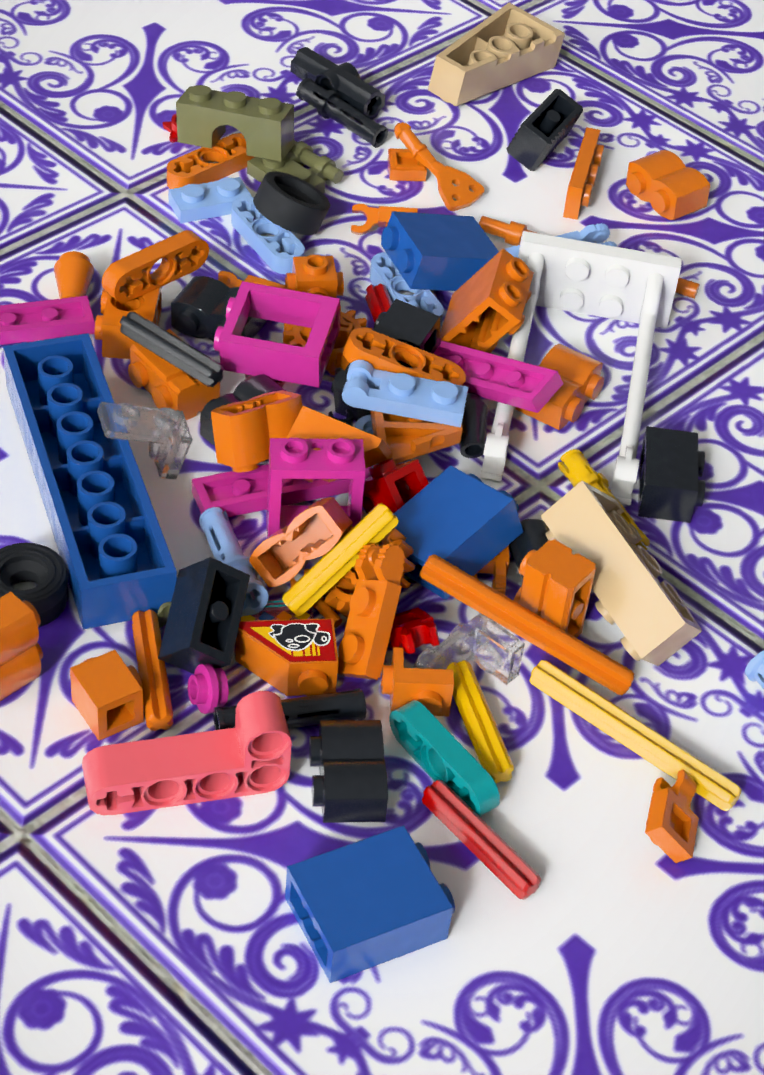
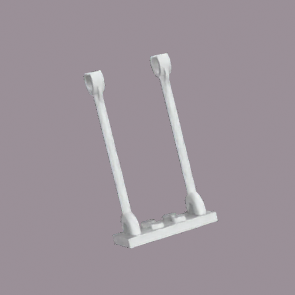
(603, 284)

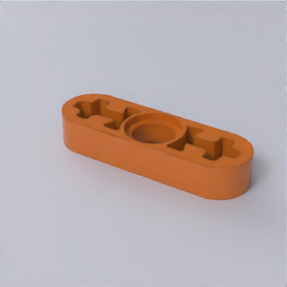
(194, 169)
(131, 275)
(383, 352)

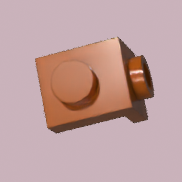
(427, 686)

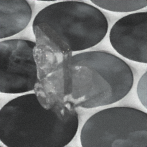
(161, 427)
(483, 642)

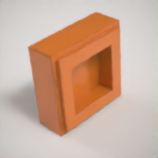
(404, 167)

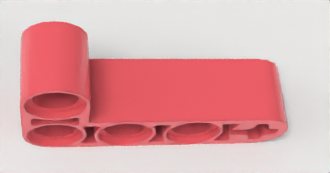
(194, 765)

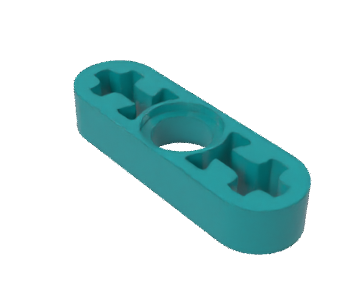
(443, 756)

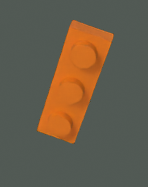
(584, 174)

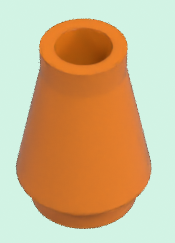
(73, 274)

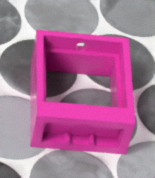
(274, 359)
(298, 460)

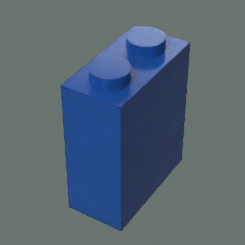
(436, 249)
(458, 522)
(368, 902)

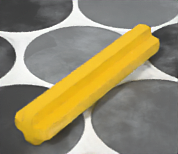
(339, 560)
(480, 723)

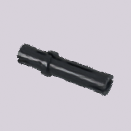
(318, 96)
(307, 710)

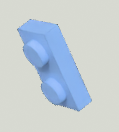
(206, 199)

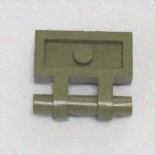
(301, 154)

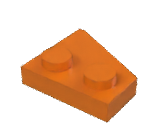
(412, 437)

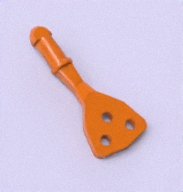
(445, 174)

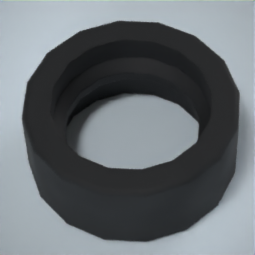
(291, 203)

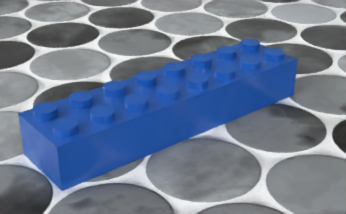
(88, 482)

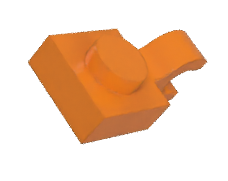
(375, 216)
(670, 819)

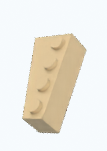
(495, 55)
(625, 575)

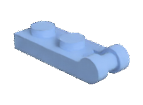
(404, 395)

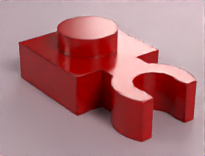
(412, 630)

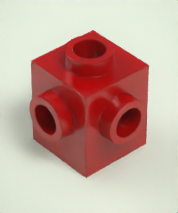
(393, 484)

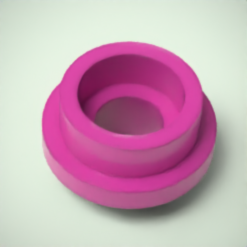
(208, 688)

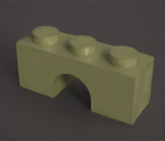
(263, 122)

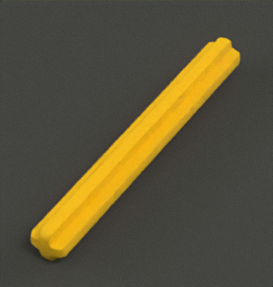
(634, 734)

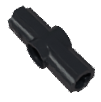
(340, 78)

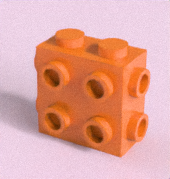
(489, 304)

